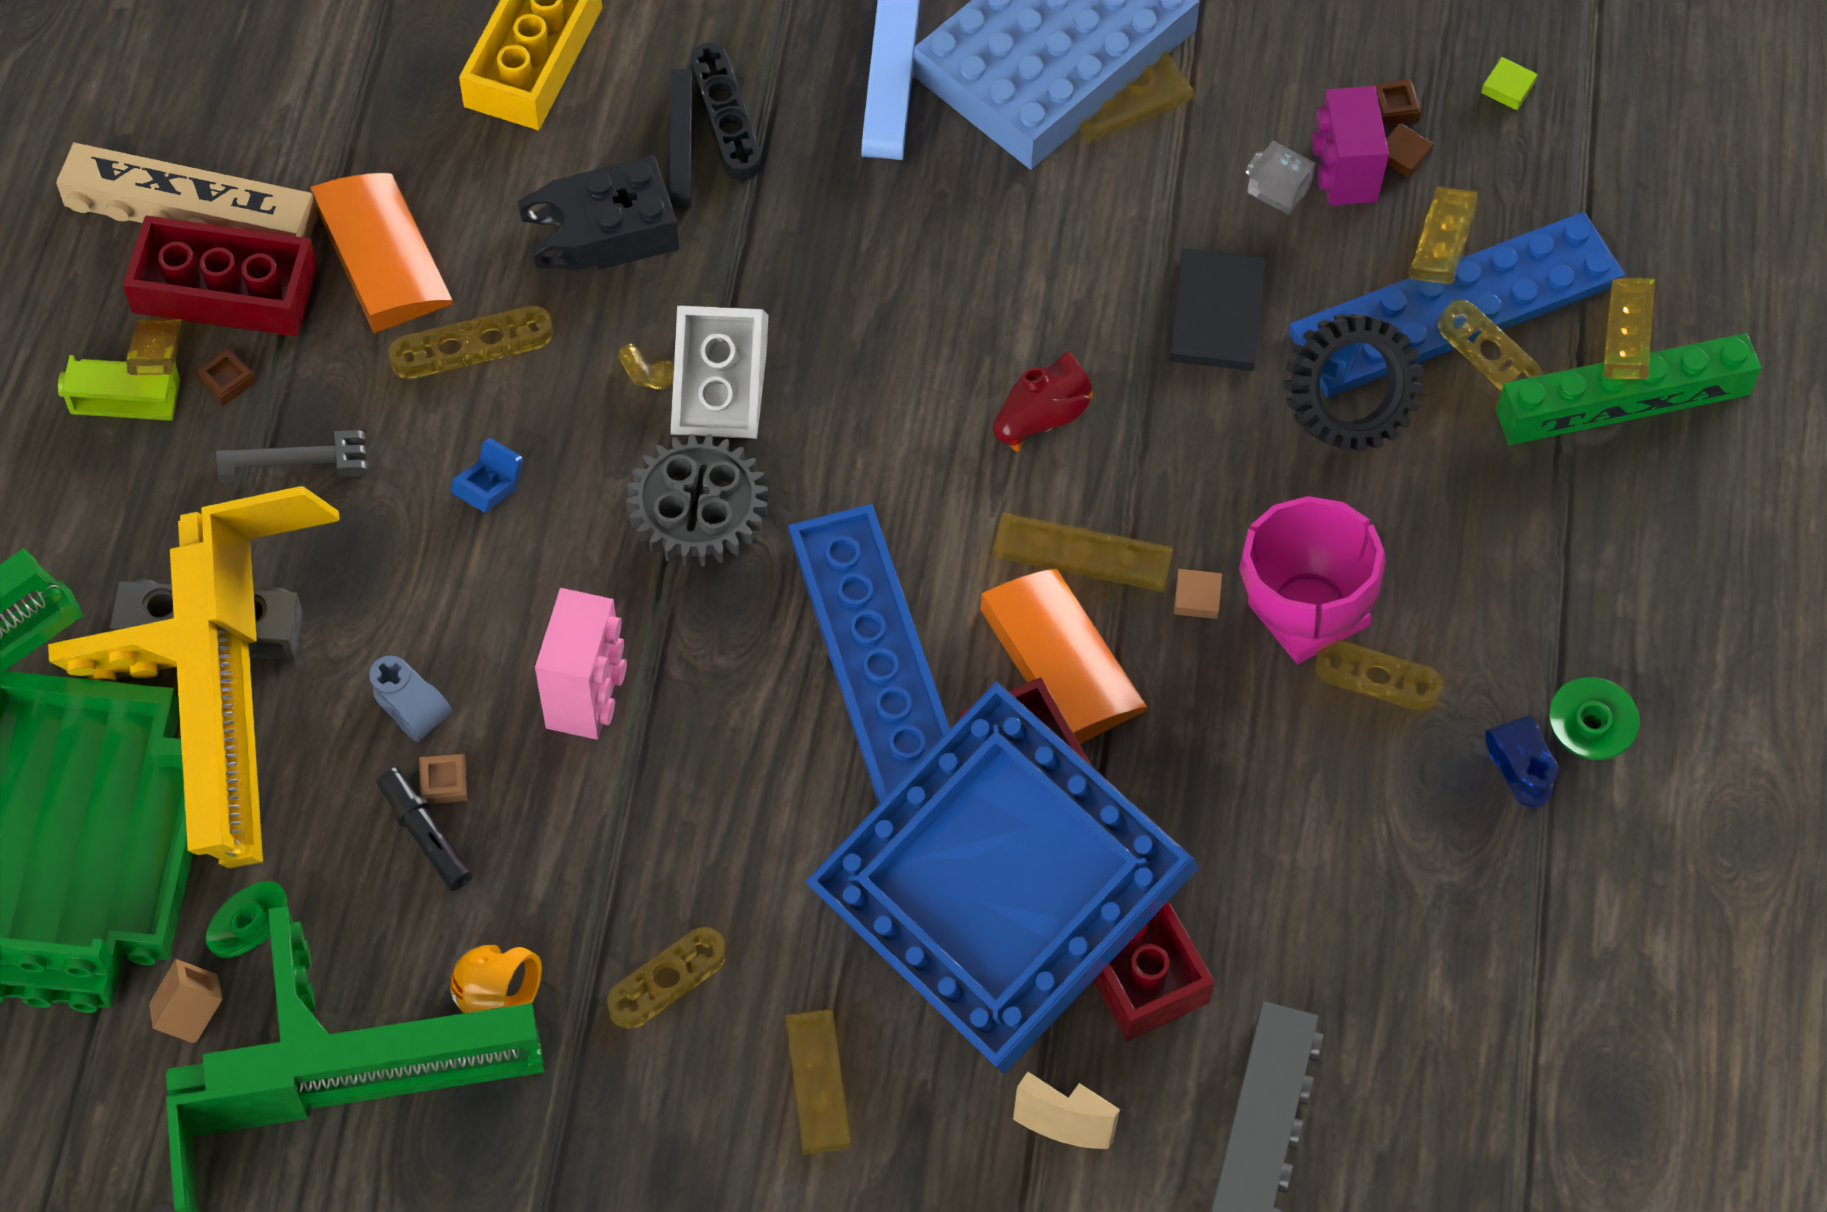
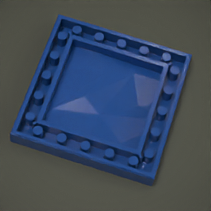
(1002, 876)

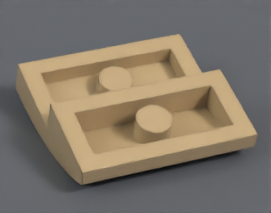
(1077, 1120)

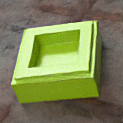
(1509, 83)

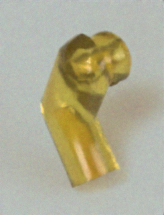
(647, 375)

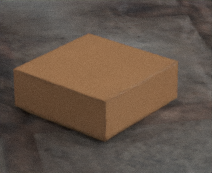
(1198, 593)
(443, 778)

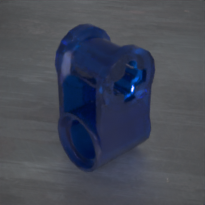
(1523, 760)

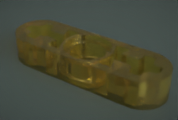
(1490, 331)
(1393, 665)
(632, 988)

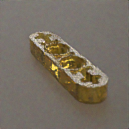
(472, 348)

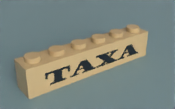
(139, 186)

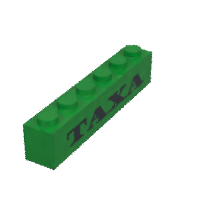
(1587, 399)

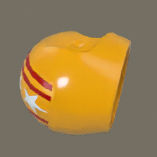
(484, 974)

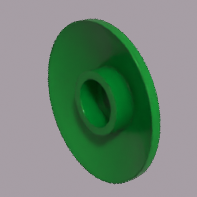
(1597, 702)
(244, 919)

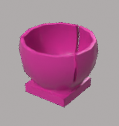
(1312, 573)

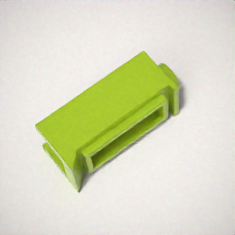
(109, 391)

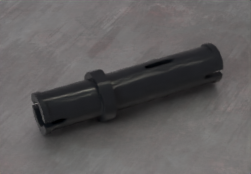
(414, 813)

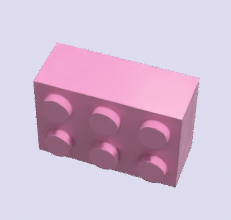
(580, 664)

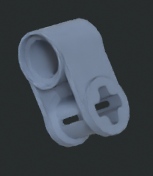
(407, 697)

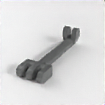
(346, 453)

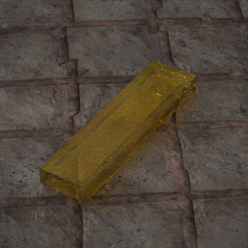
(1629, 328)
(1082, 552)

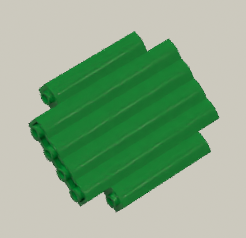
(87, 835)

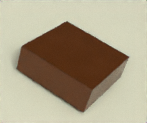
(1398, 102)
(1407, 150)
(225, 376)

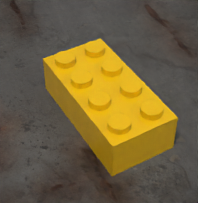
(526, 57)

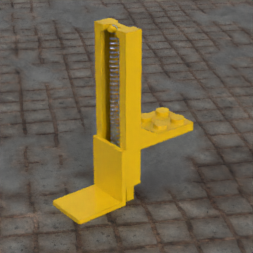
(212, 660)

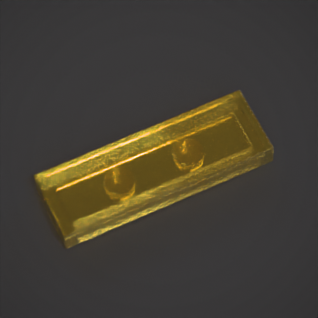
(1444, 235)
(154, 347)
(818, 1082)

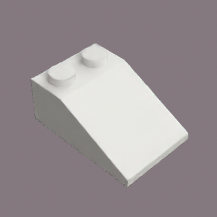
(718, 371)

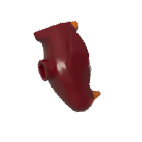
(1043, 401)

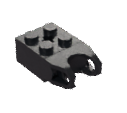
(604, 217)

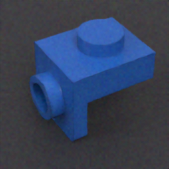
(490, 477)

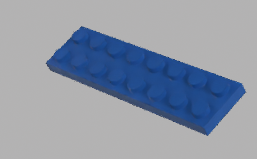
(1503, 281)
(870, 642)

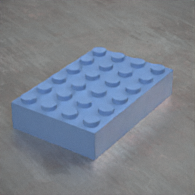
(1045, 65)

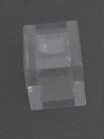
(1280, 177)

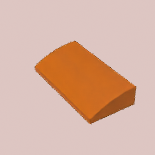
(380, 249)
(1056, 641)

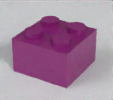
(1350, 145)

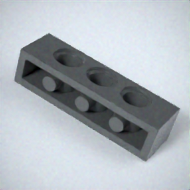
(276, 630)

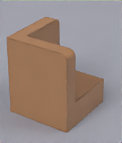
(185, 1001)

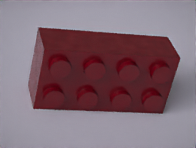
(220, 275)

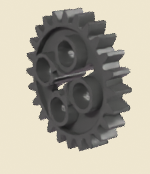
(657, 494)

